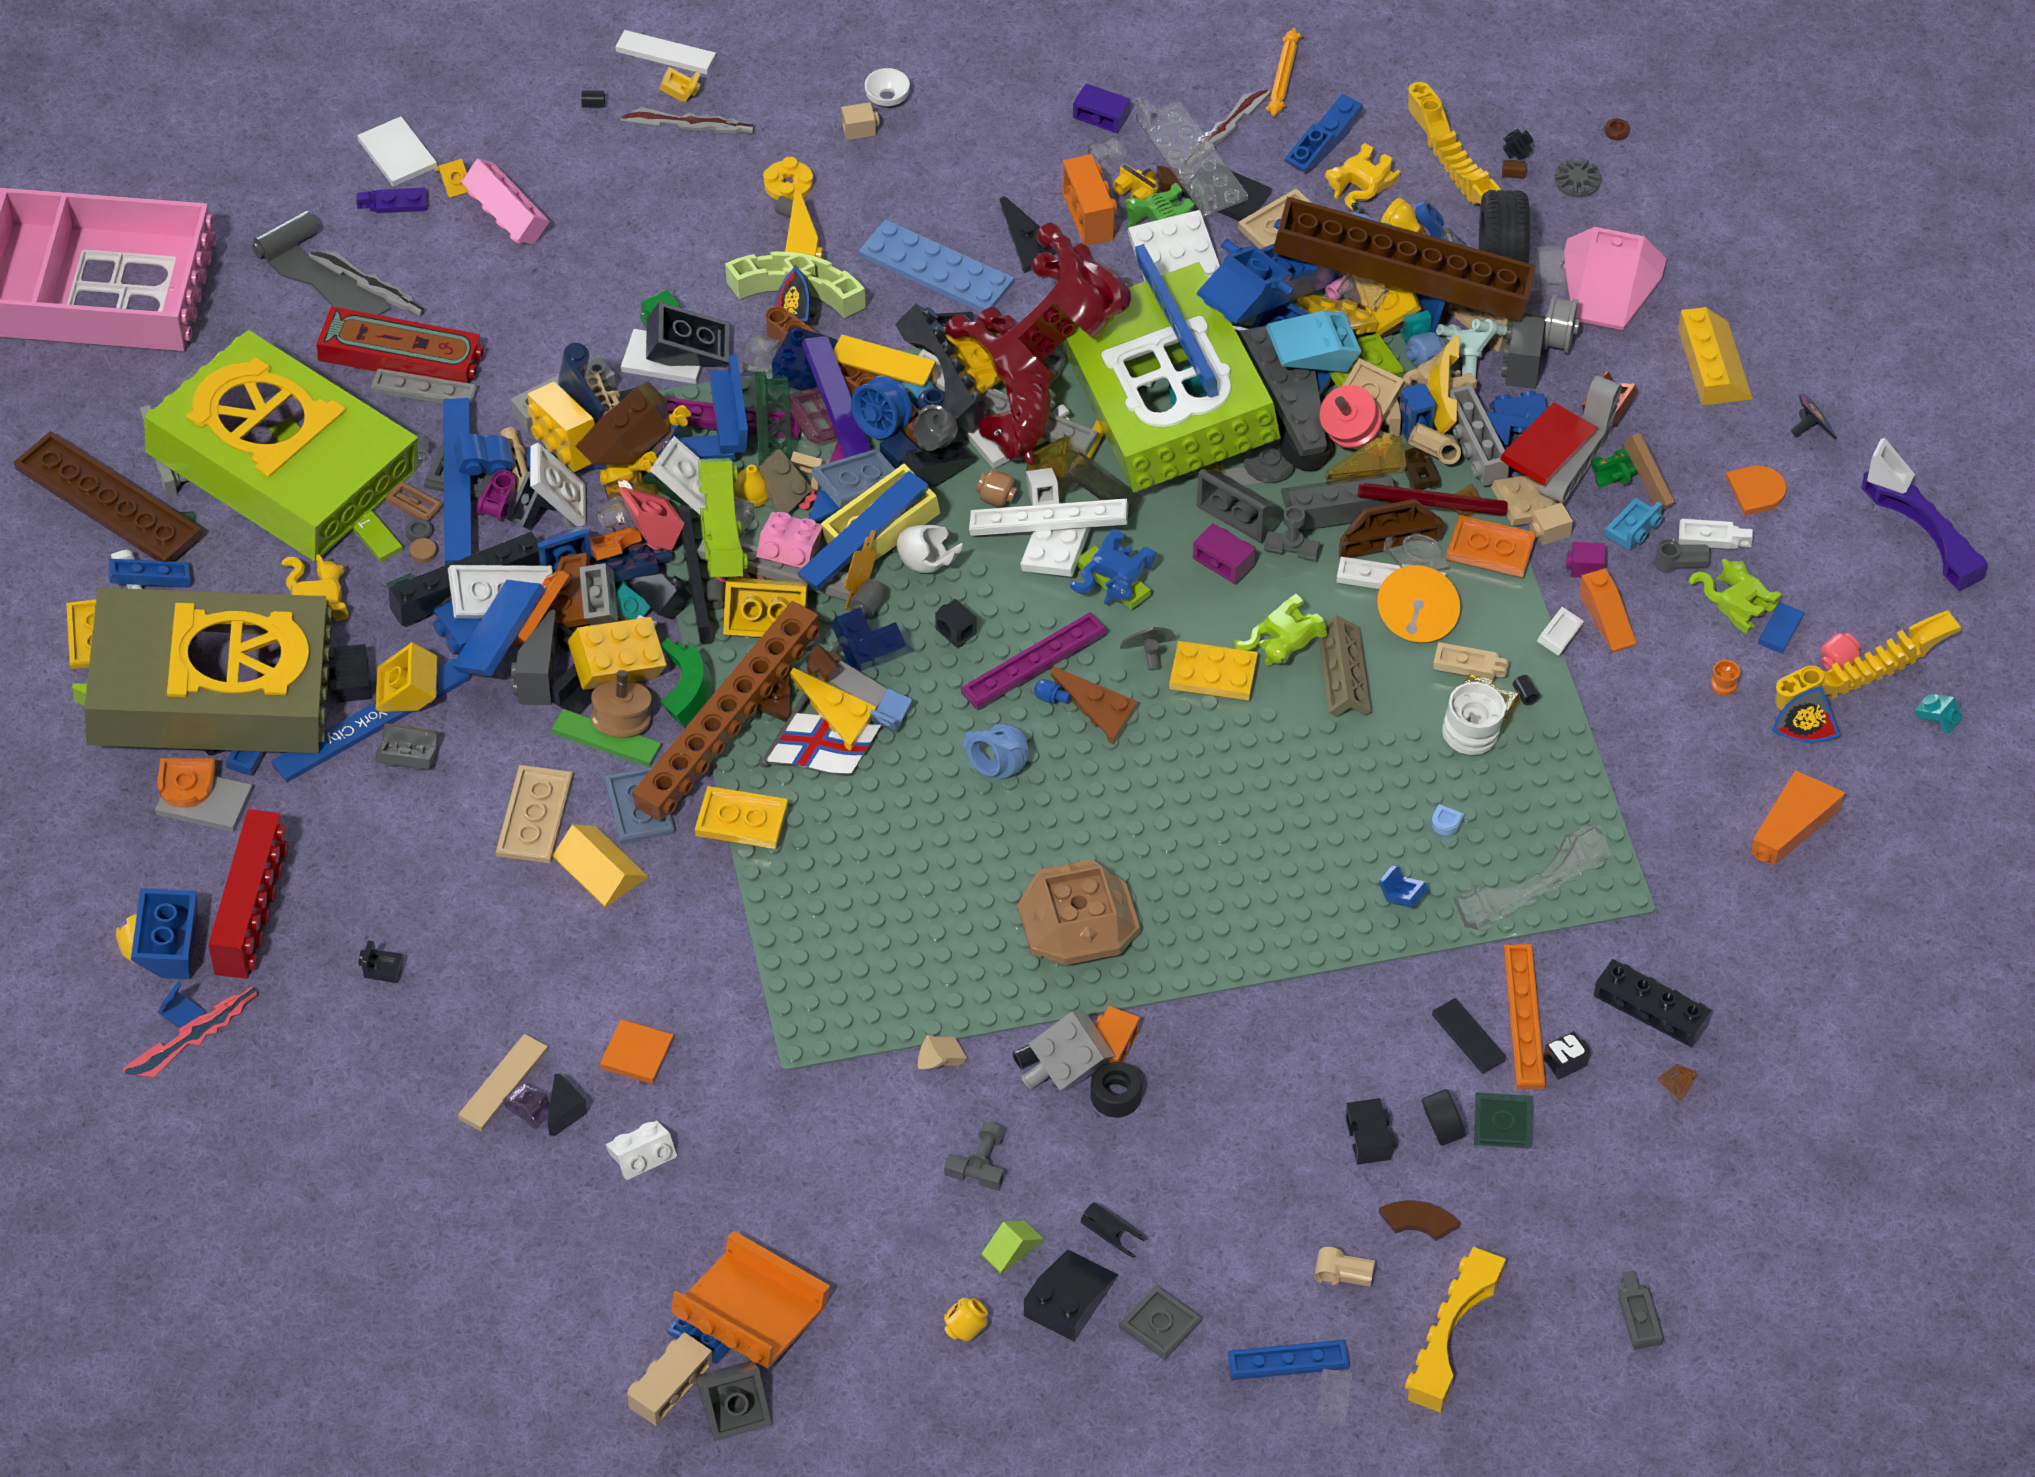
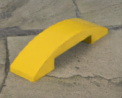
(1438, 385)

